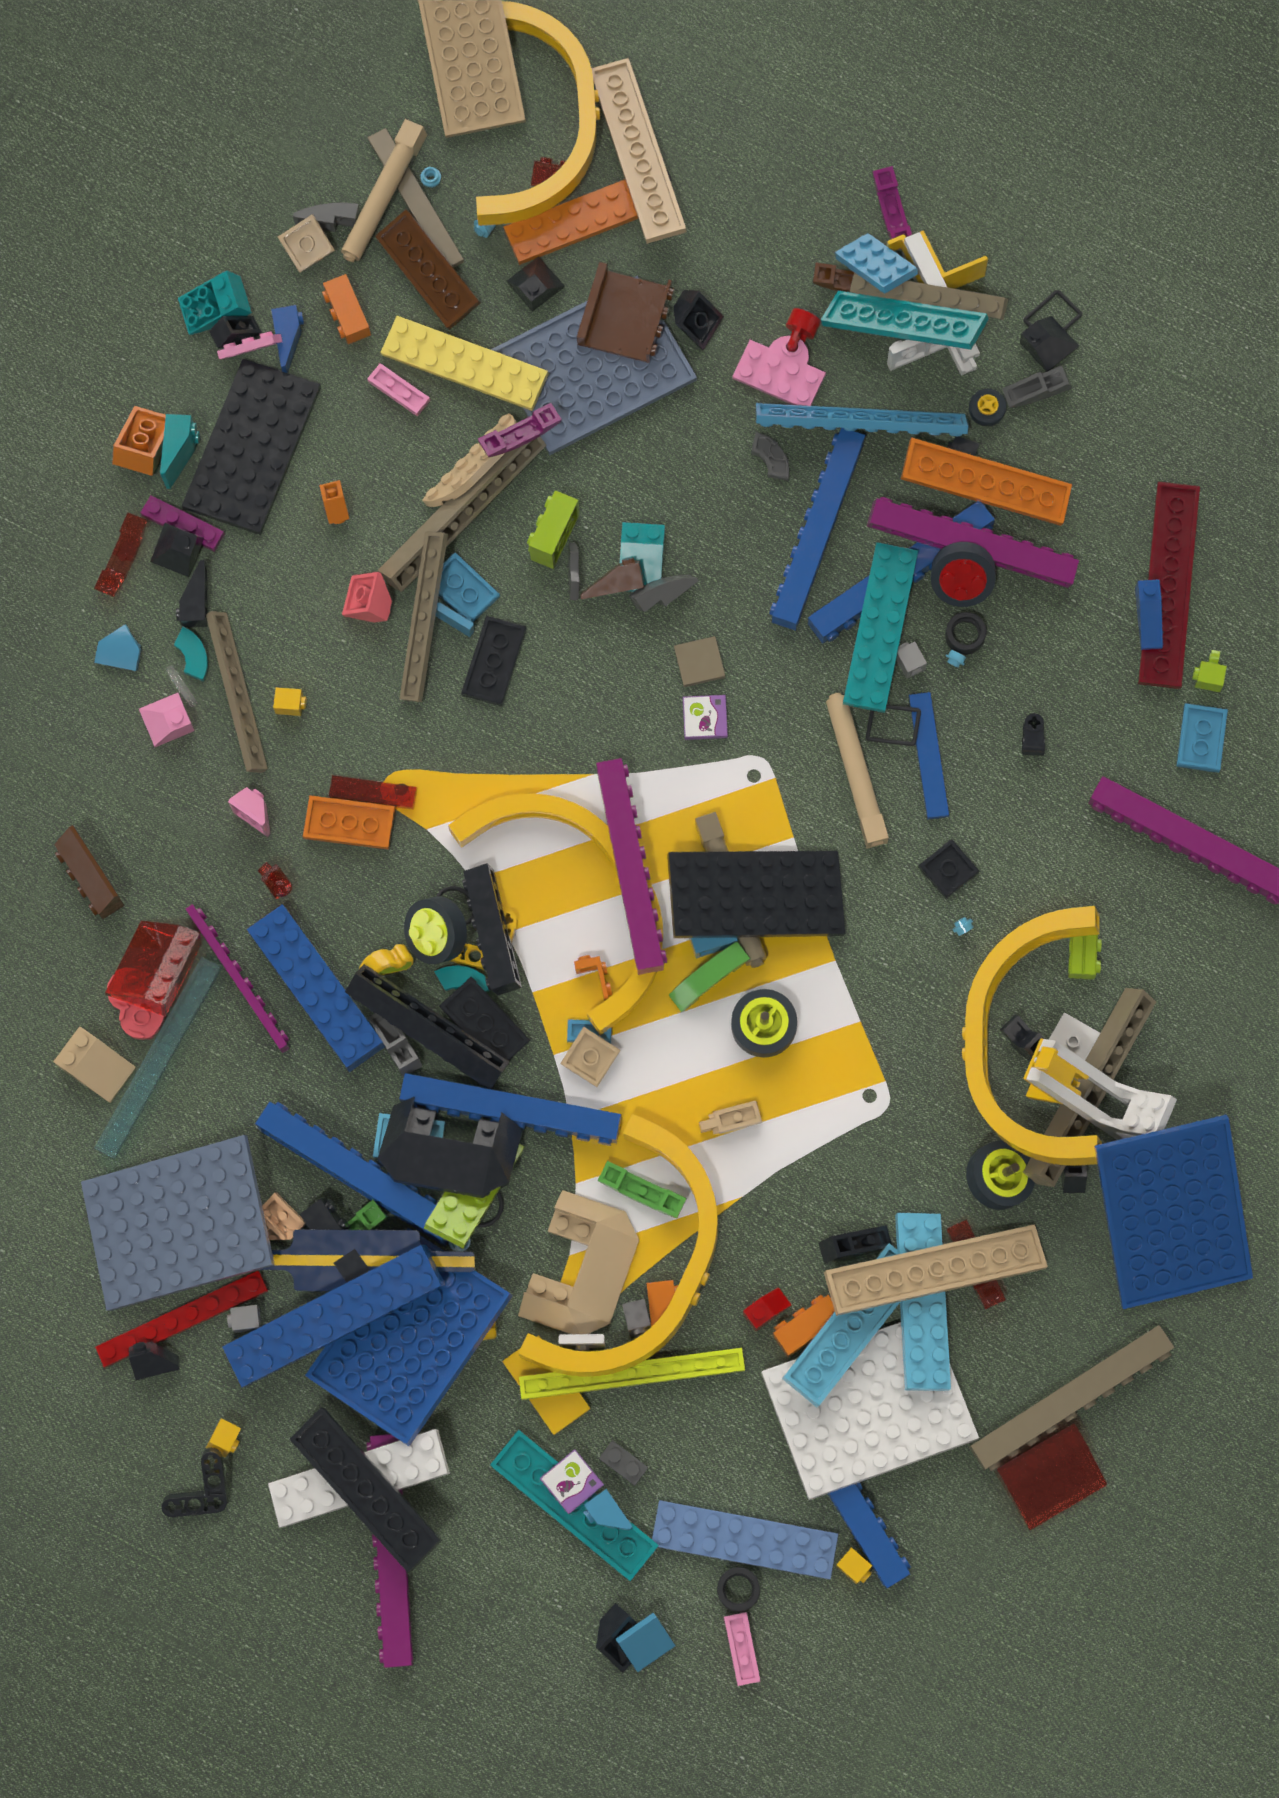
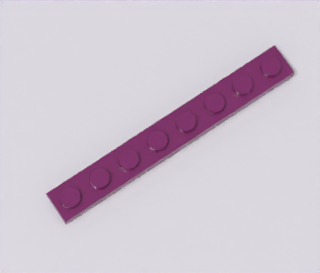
(243, 984)

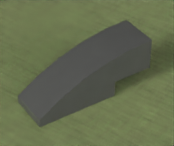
(330, 215)
(1037, 387)
(661, 591)
(396, 1045)

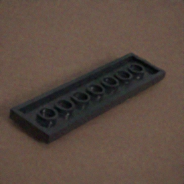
(366, 1490)

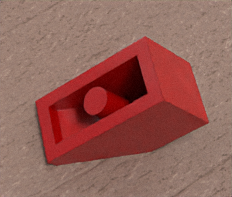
(766, 1309)

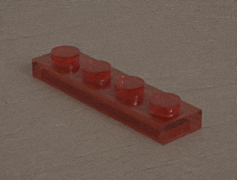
(372, 792)

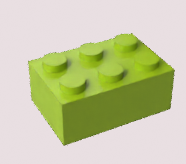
(553, 529)

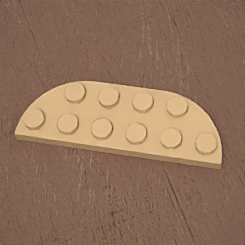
(466, 470)

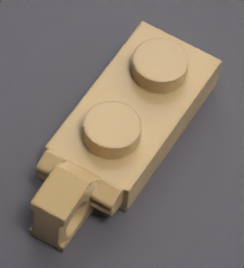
(732, 1118)

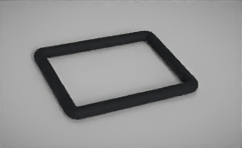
(1047, 300)
(905, 743)

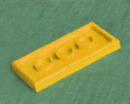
(554, 1410)

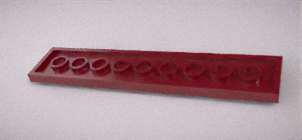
(1172, 564)

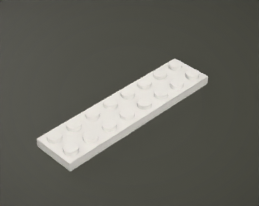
(310, 1495)

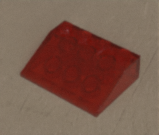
(154, 966)
(1051, 1477)

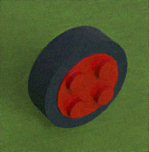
(963, 574)

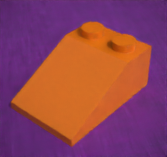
(140, 441)

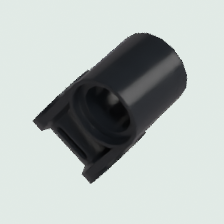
(1033, 739)

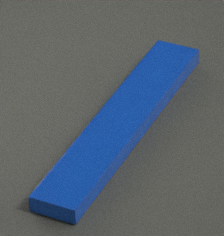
(929, 758)

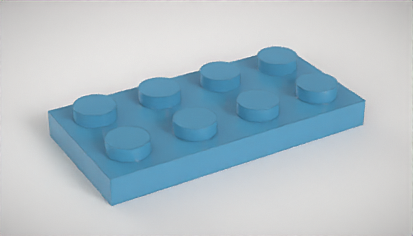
(876, 263)

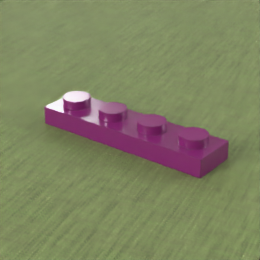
(162, 512)

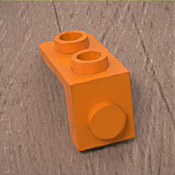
(589, 964)

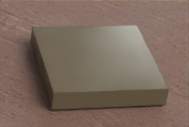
(699, 661)

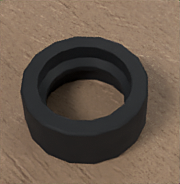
(969, 618)
(736, 1607)

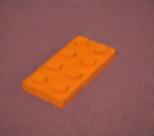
(349, 822)

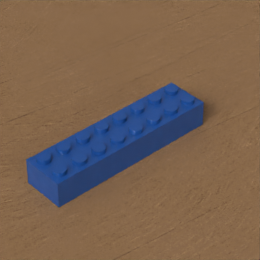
(316, 988)

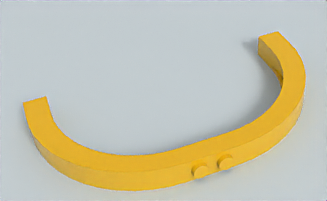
(536, 200)
(555, 808)
(1018, 943)
(632, 1353)

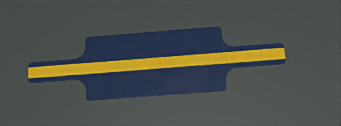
(315, 1251)

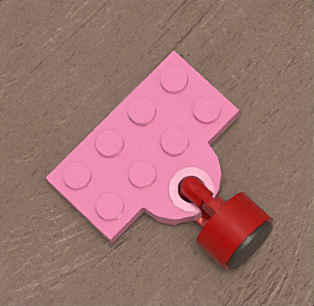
(784, 366)

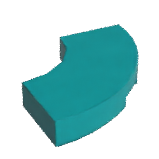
(194, 654)
(454, 976)

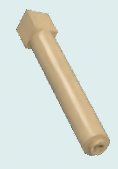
(407, 144)
(871, 820)

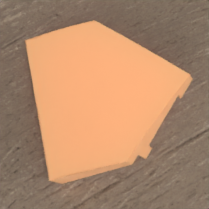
(281, 1218)

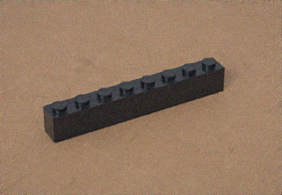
(426, 1027)

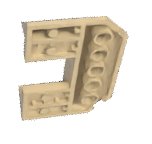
(602, 1273)

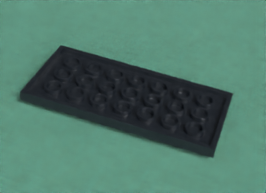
(251, 446)
(755, 894)

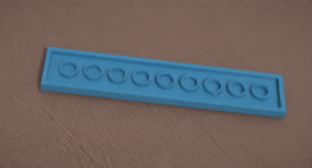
(859, 418)

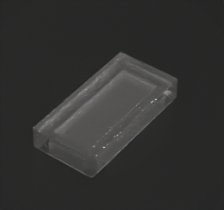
(181, 686)

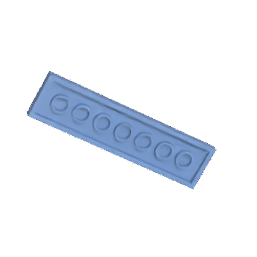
(745, 1539)

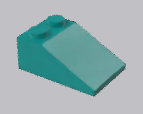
(178, 446)
(645, 544)

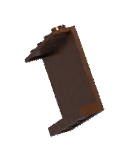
(624, 315)

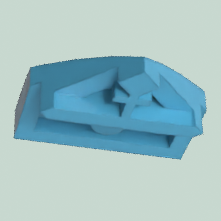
(119, 650)

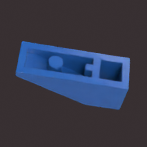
(287, 323)
(1149, 614)

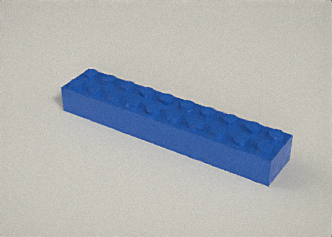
(347, 1166)
(333, 1315)

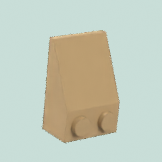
(94, 1064)

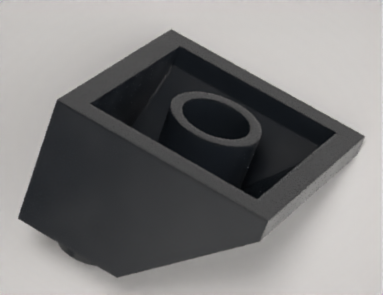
(535, 283)
(696, 317)
(1047, 342)
(177, 549)
(611, 1626)

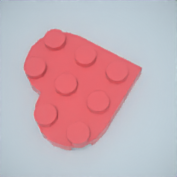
(137, 1021)

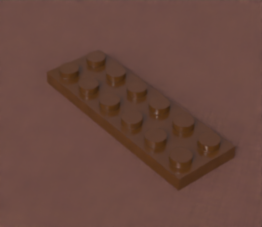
(427, 269)

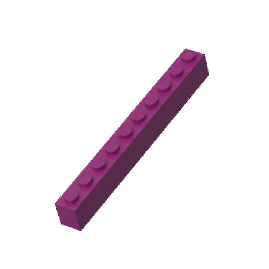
(942, 531)
(1187, 838)
(630, 867)
(394, 1596)

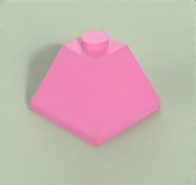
(166, 719)
(251, 808)

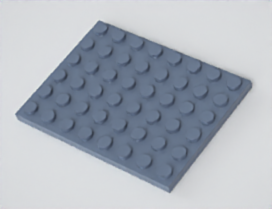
(591, 385)
(177, 1223)

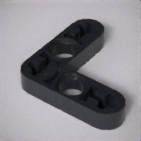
(211, 1491)

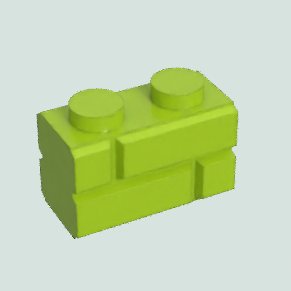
(1083, 957)

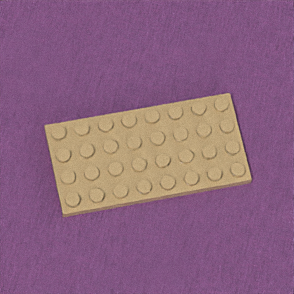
(471, 65)

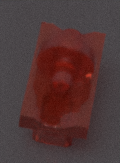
(275, 880)

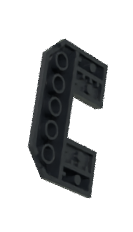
(448, 1164)

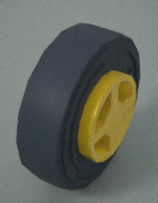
(990, 400)

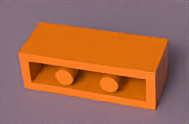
(345, 309)
(804, 1326)

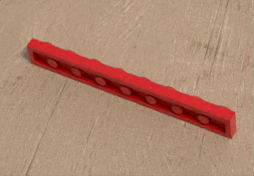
(183, 1317)

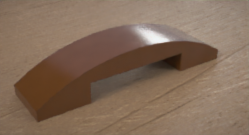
(832, 278)

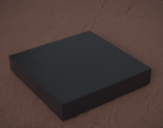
(948, 869)

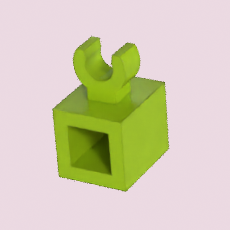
(1210, 674)

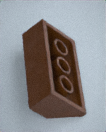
(88, 874)

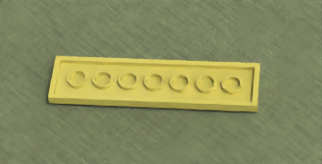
(464, 363)

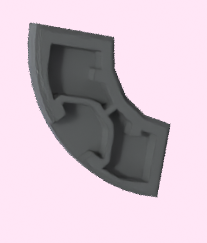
(772, 455)
(573, 571)

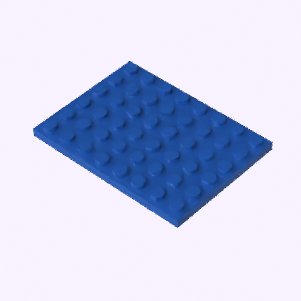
(1174, 1211)
(410, 1358)

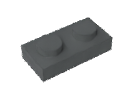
(623, 1463)

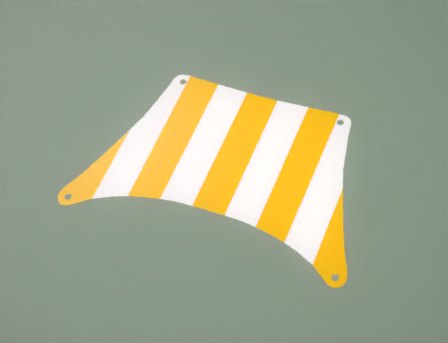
(670, 1061)

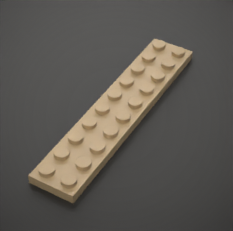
(638, 151)
(935, 1270)

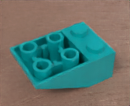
(212, 300)

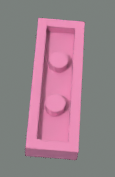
(249, 344)
(398, 389)
(742, 1649)

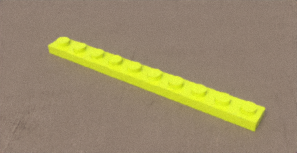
(644, 1373)

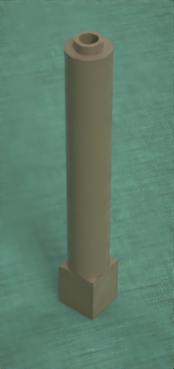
(713, 841)

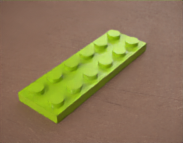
(459, 1215)

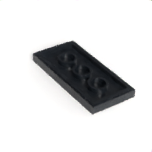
(494, 661)
(484, 1020)

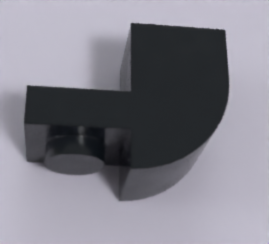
(1021, 1037)

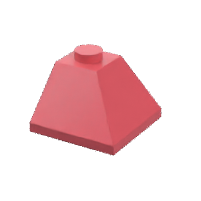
(367, 598)

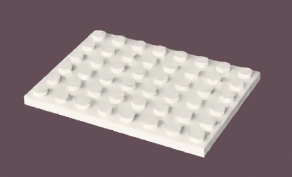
(867, 1419)

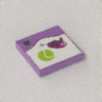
(705, 717)
(571, 1481)

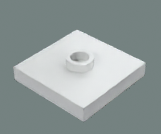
(1075, 1036)
(582, 1342)

